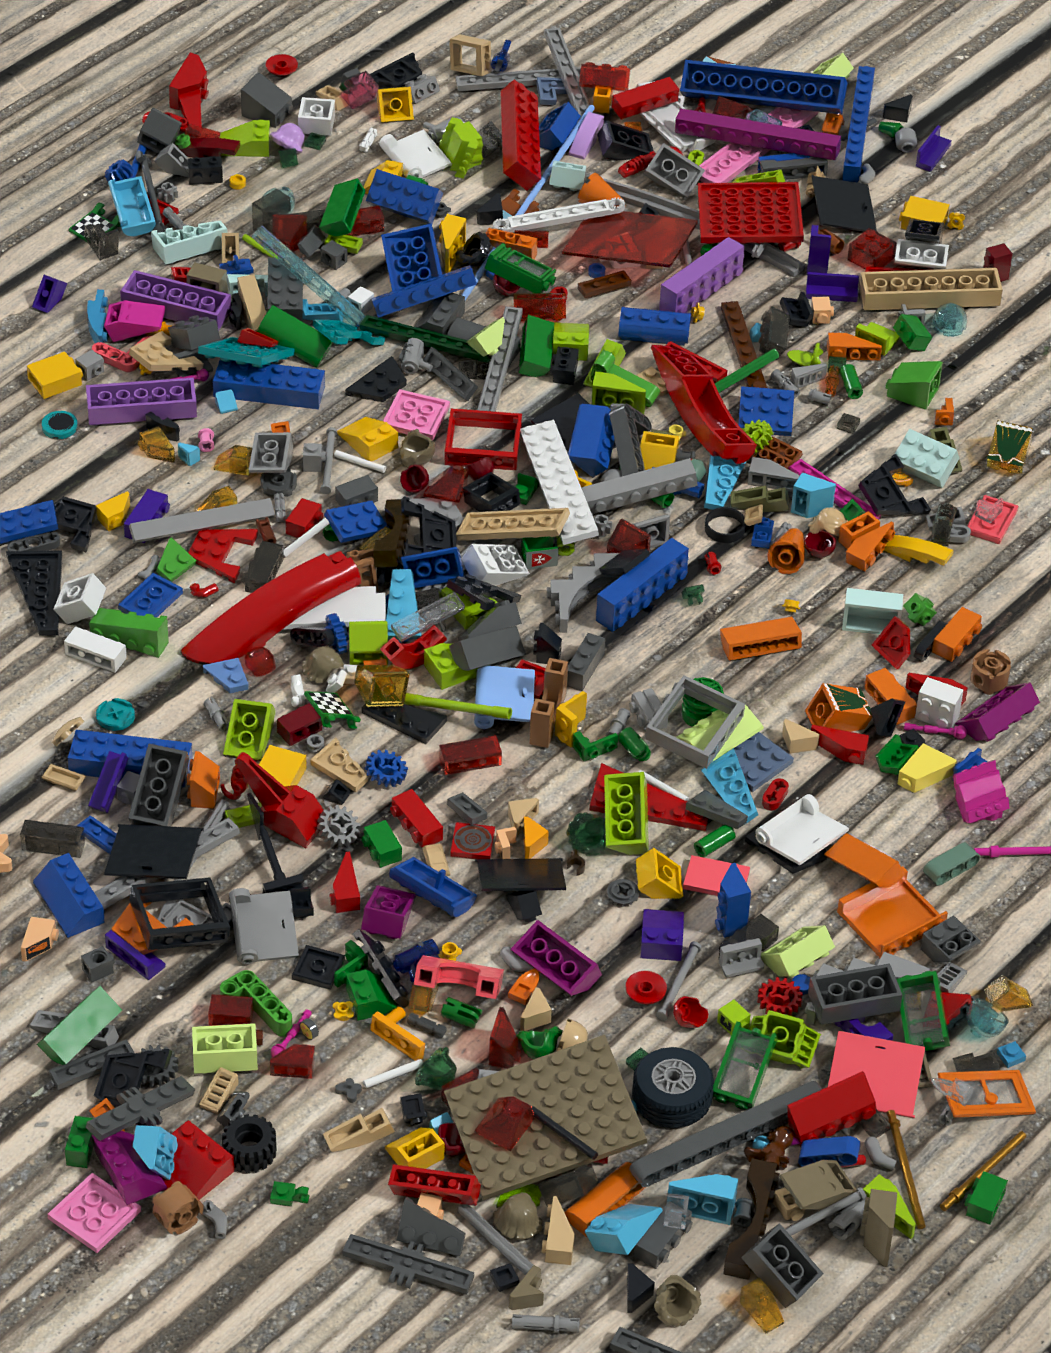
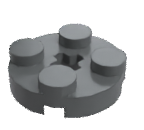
(271, 486)

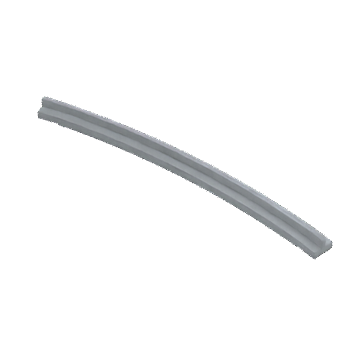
(673, 209)

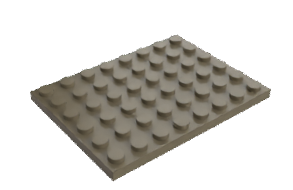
(572, 1087)

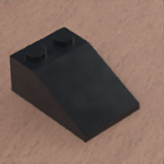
(623, 142)
(924, 231)

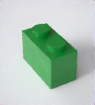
(912, 332)
(382, 844)
(79, 1144)
(986, 1197)

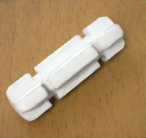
(368, 139)

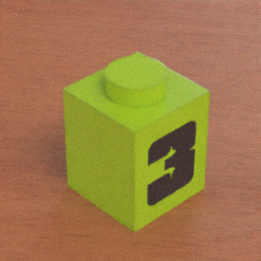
(730, 1014)

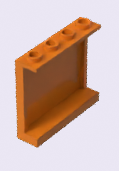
(889, 916)

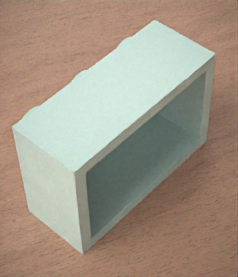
(927, 458)
(870, 610)

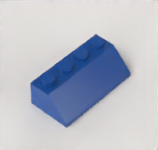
(592, 439)
(69, 896)

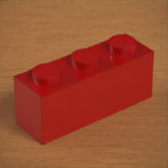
(416, 818)

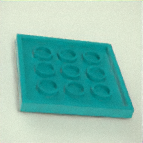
(230, 349)

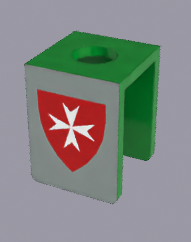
(539, 552)

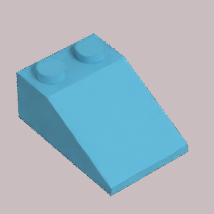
(709, 1196)
(621, 1228)

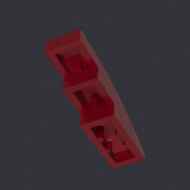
(211, 147)

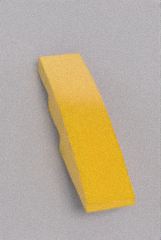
(919, 549)

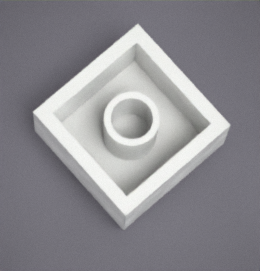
(316, 116)
(79, 598)
(939, 703)

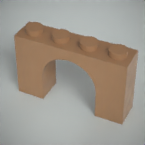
(544, 711)

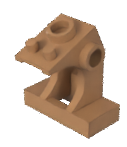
(365, 562)

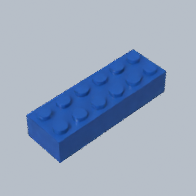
(271, 383)
(642, 585)
(91, 749)

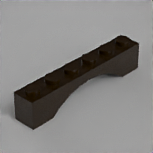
(389, 549)
(759, 1184)

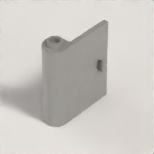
(260, 928)

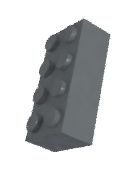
(284, 289)
(159, 786)
(855, 994)

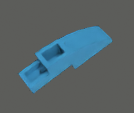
(97, 317)

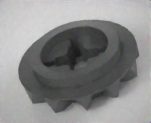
(625, 886)

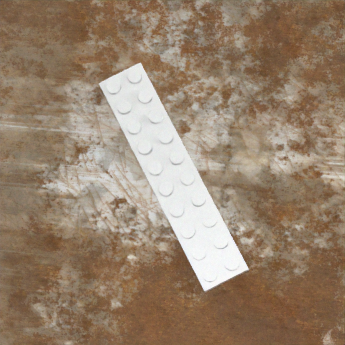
(559, 480)

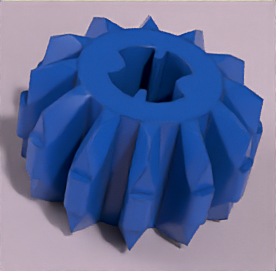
(119, 171)

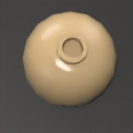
(572, 1035)

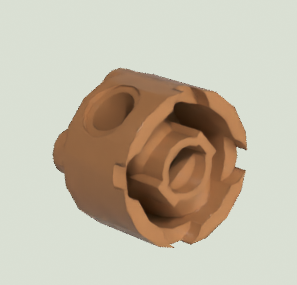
(990, 671)
(177, 1208)

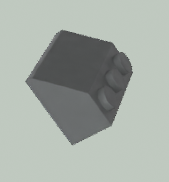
(442, 313)

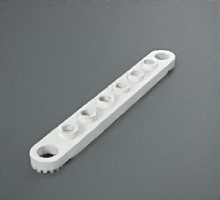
(560, 215)

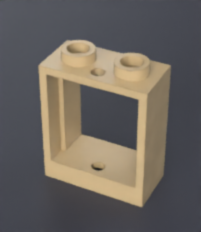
(483, 48)

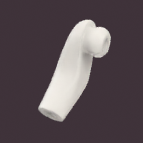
(297, 691)

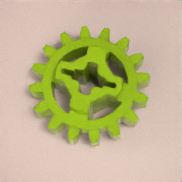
(759, 432)

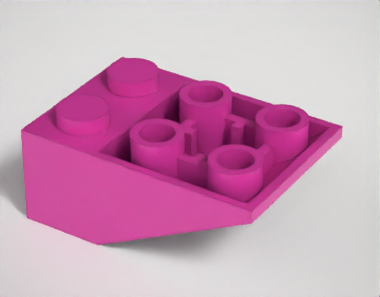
(132, 319)

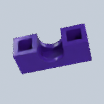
(855, 1026)

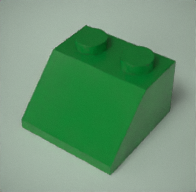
(368, 994)

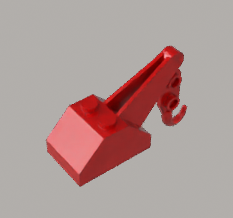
(188, 92)
(285, 808)

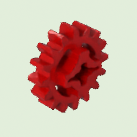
(779, 996)

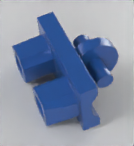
(237, 266)

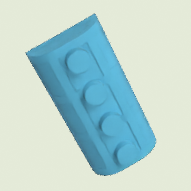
(132, 206)

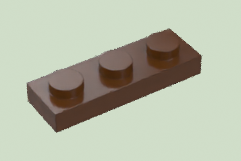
(604, 284)

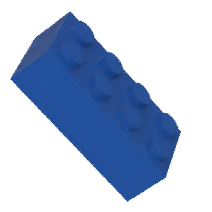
(404, 196)

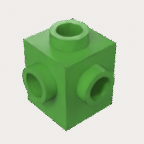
(919, 609)

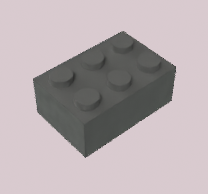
(782, 1265)

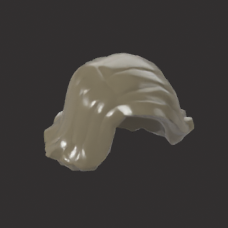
(416, 449)
(321, 663)
(518, 1218)
(676, 1301)

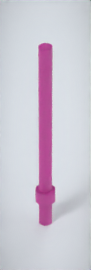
(995, 851)

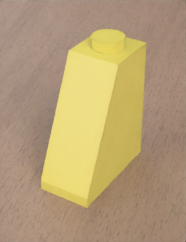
(925, 769)

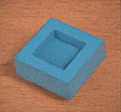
(1011, 1054)

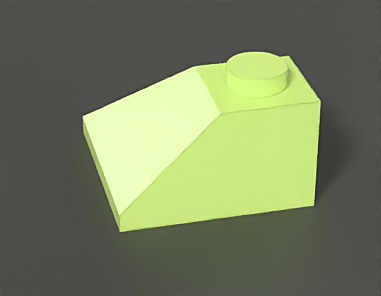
(489, 338)

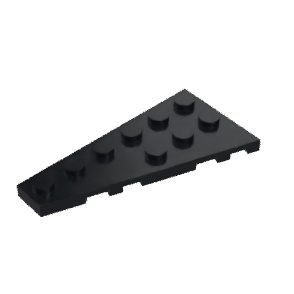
(40, 584)

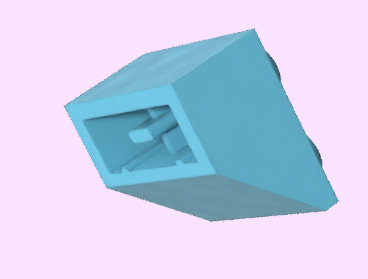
(812, 495)
(156, 1149)

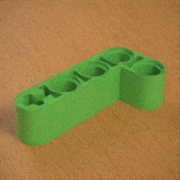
(605, 364)
(265, 1002)

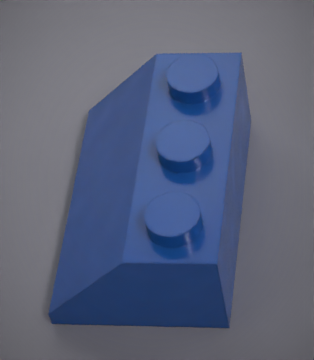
(557, 126)
(434, 566)
(733, 902)

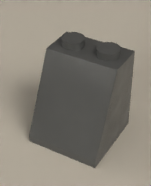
(265, 101)

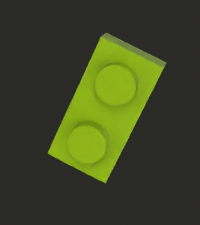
(352, 243)
(241, 816)

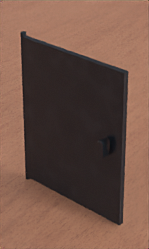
(843, 204)
(564, 417)
(153, 851)
(521, 874)

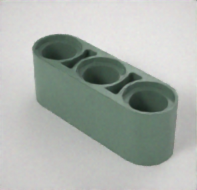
(951, 863)

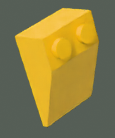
(451, 239)
(370, 437)

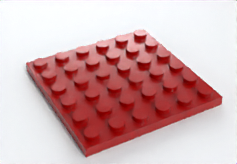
(750, 212)

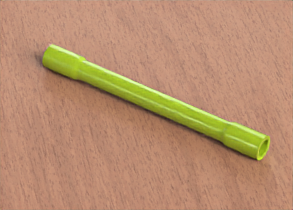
(494, 711)

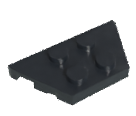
(398, 72)
(380, 382)

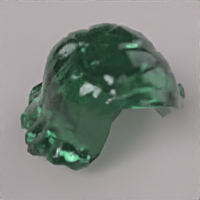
(587, 833)
(436, 1070)

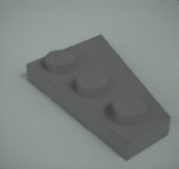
(716, 809)
(425, 1228)

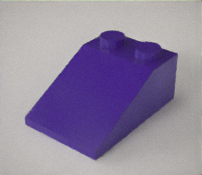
(662, 935)

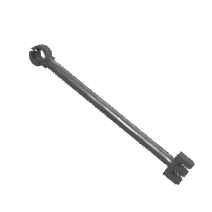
(146, 164)

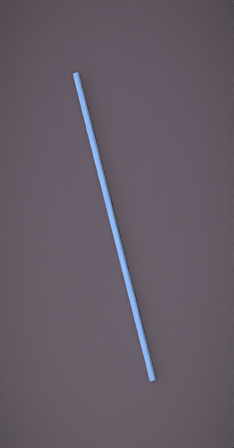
(535, 190)

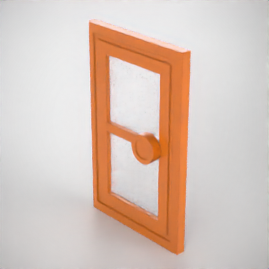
(994, 1094)

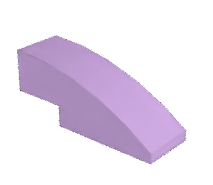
(586, 135)

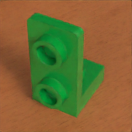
(592, 750)
(357, 961)

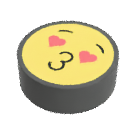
(309, 1029)

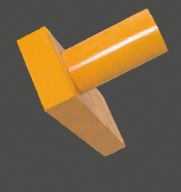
(395, 1035)

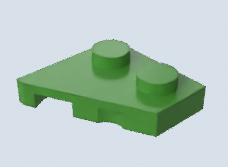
(174, 561)

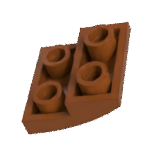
(779, 452)

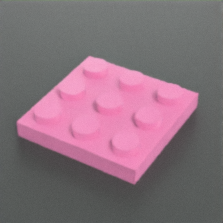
(416, 411)
(93, 1213)

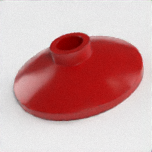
(281, 64)
(646, 987)

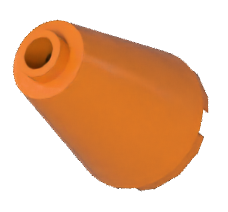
(597, 190)
(787, 552)

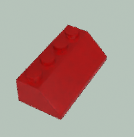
(832, 1109)

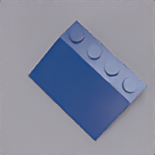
(411, 256)

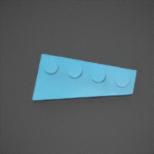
(720, 481)
(401, 599)
(730, 783)

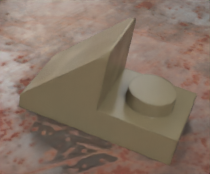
(526, 1292)

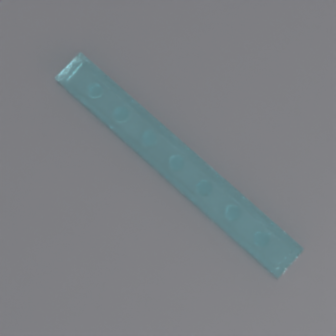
(308, 276)

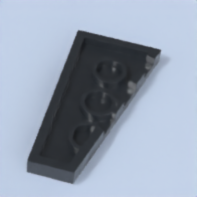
(408, 720)
(382, 965)

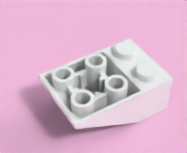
(494, 563)

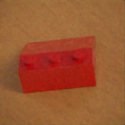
(199, 1161)

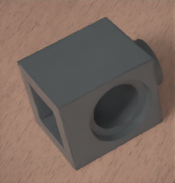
(333, 255)
(97, 964)

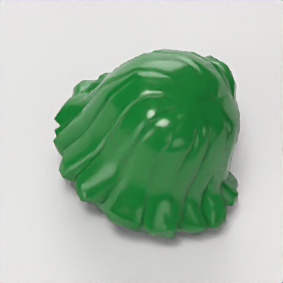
(539, 1044)

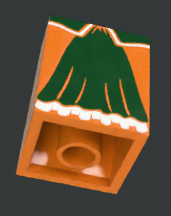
(839, 708)

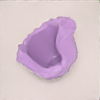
(289, 137)

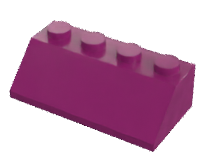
(999, 711)
(557, 959)
(127, 1168)

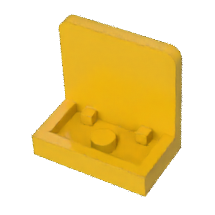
(568, 717)

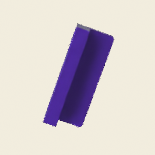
(932, 150)
(818, 251)
(835, 286)
(108, 781)
(146, 965)

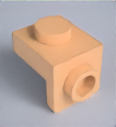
(503, 840)

